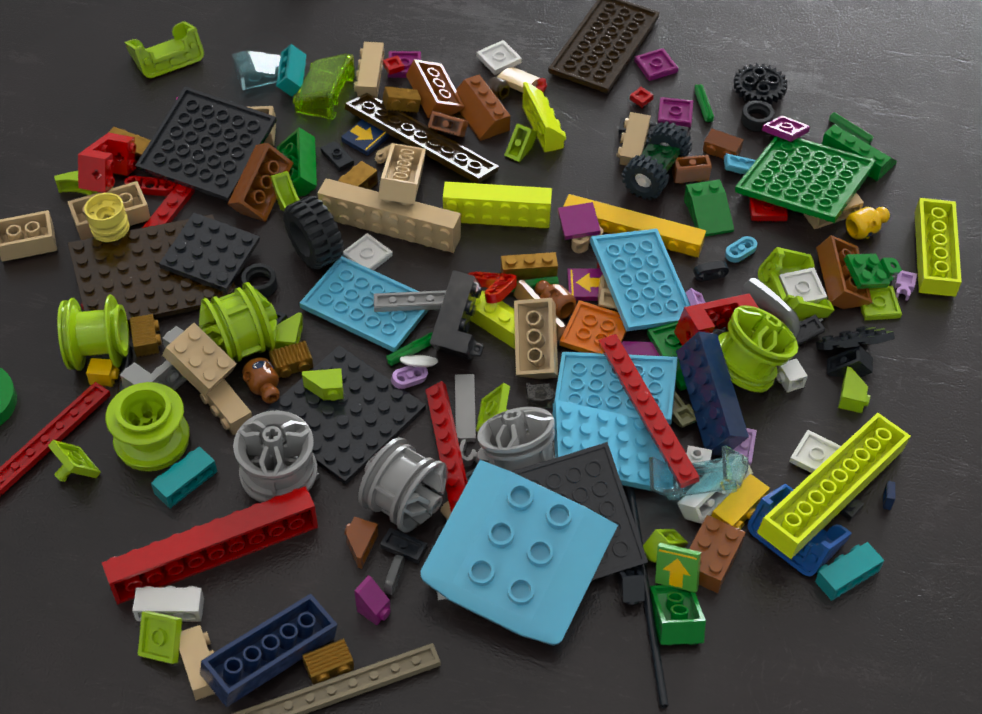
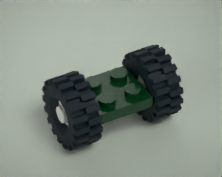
(647, 173)

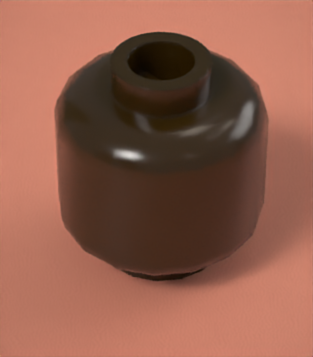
(499, 87)

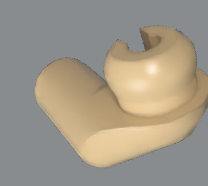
(382, 154)

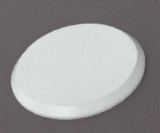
(419, 360)

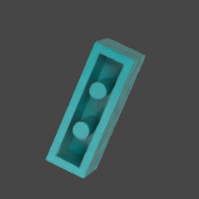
(291, 70)
(184, 477)
(849, 570)

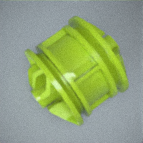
(240, 322)
(756, 347)

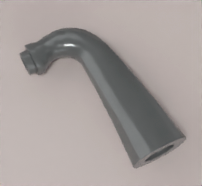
(772, 303)

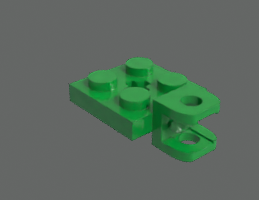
(877, 272)

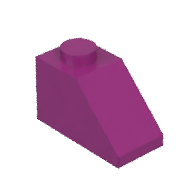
(372, 601)

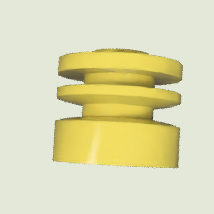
(106, 217)

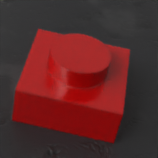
(393, 65)
(641, 97)

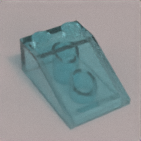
(256, 68)

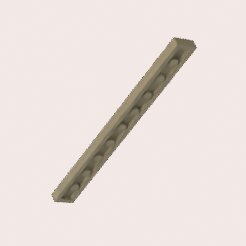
(351, 683)

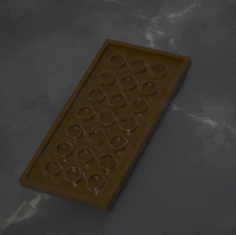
(604, 43)

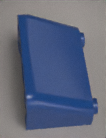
(815, 552)

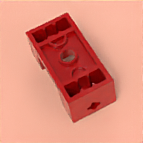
(104, 157)
(709, 316)

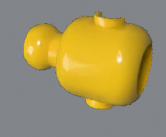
(866, 221)

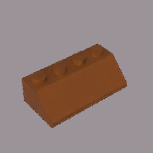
(434, 88)
(482, 108)
(254, 191)
(837, 278)

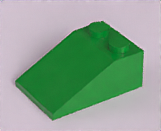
(709, 207)
(677, 616)

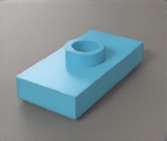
(737, 163)

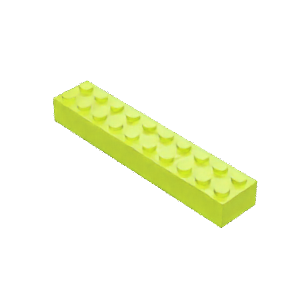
(833, 485)

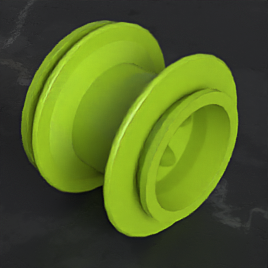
(92, 332)
(160, 429)

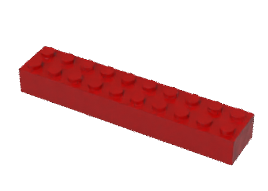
(211, 544)

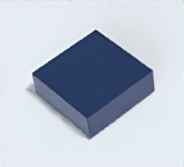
(889, 495)

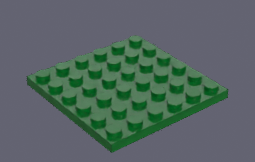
(806, 177)

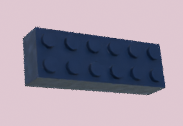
(712, 393)
(267, 650)

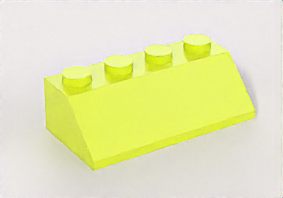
(542, 118)
(496, 319)

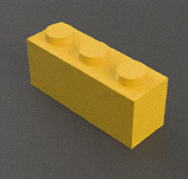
(741, 504)

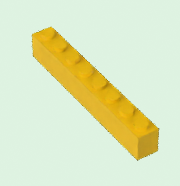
(619, 220)

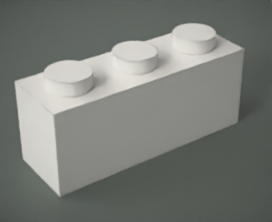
(171, 601)

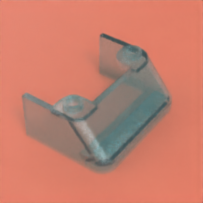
(715, 475)

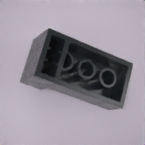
(453, 319)

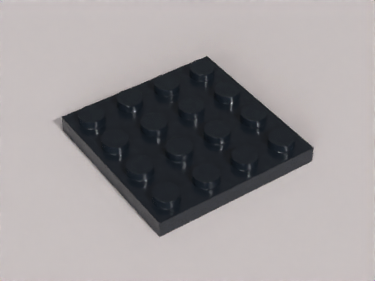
(209, 252)

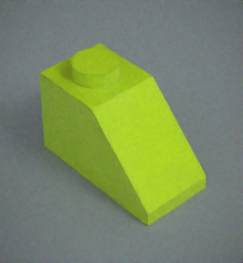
(520, 142)
(289, 331)
(324, 383)
(853, 392)
(665, 536)

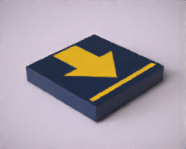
(364, 137)

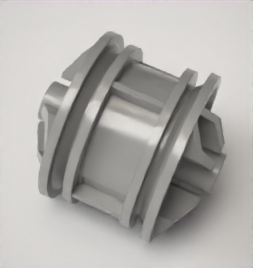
(518, 437)
(275, 439)
(403, 484)

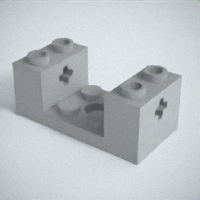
(164, 374)

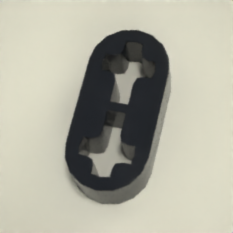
(711, 270)

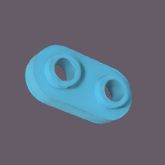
(737, 251)

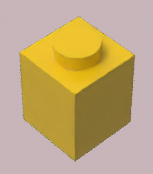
(102, 372)

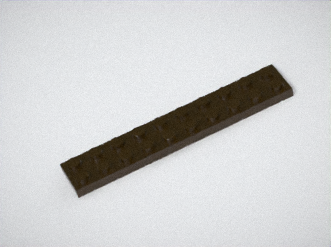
(419, 135)

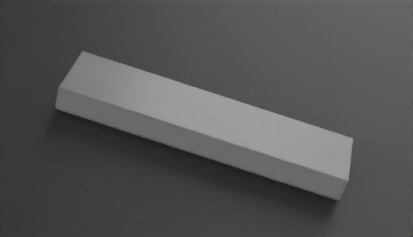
(408, 301)
(465, 407)

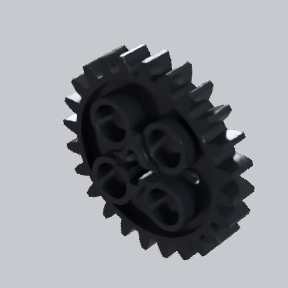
(760, 83)

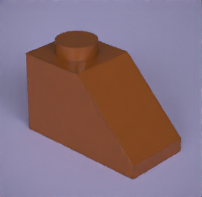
(360, 539)

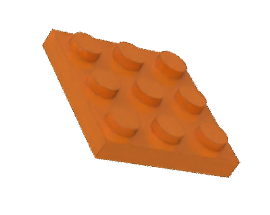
(589, 325)

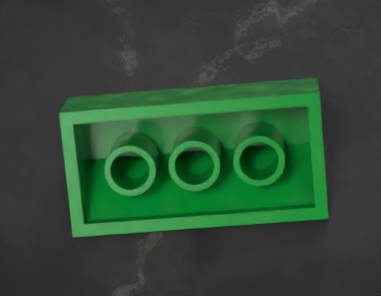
(842, 140)
(300, 149)

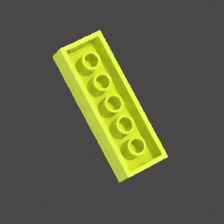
(499, 204)
(937, 247)

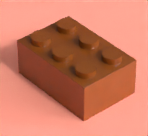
(718, 548)

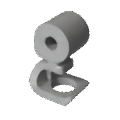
(474, 456)

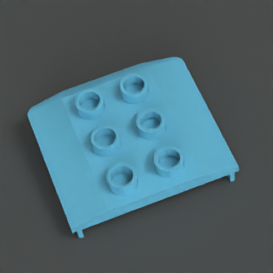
(517, 554)

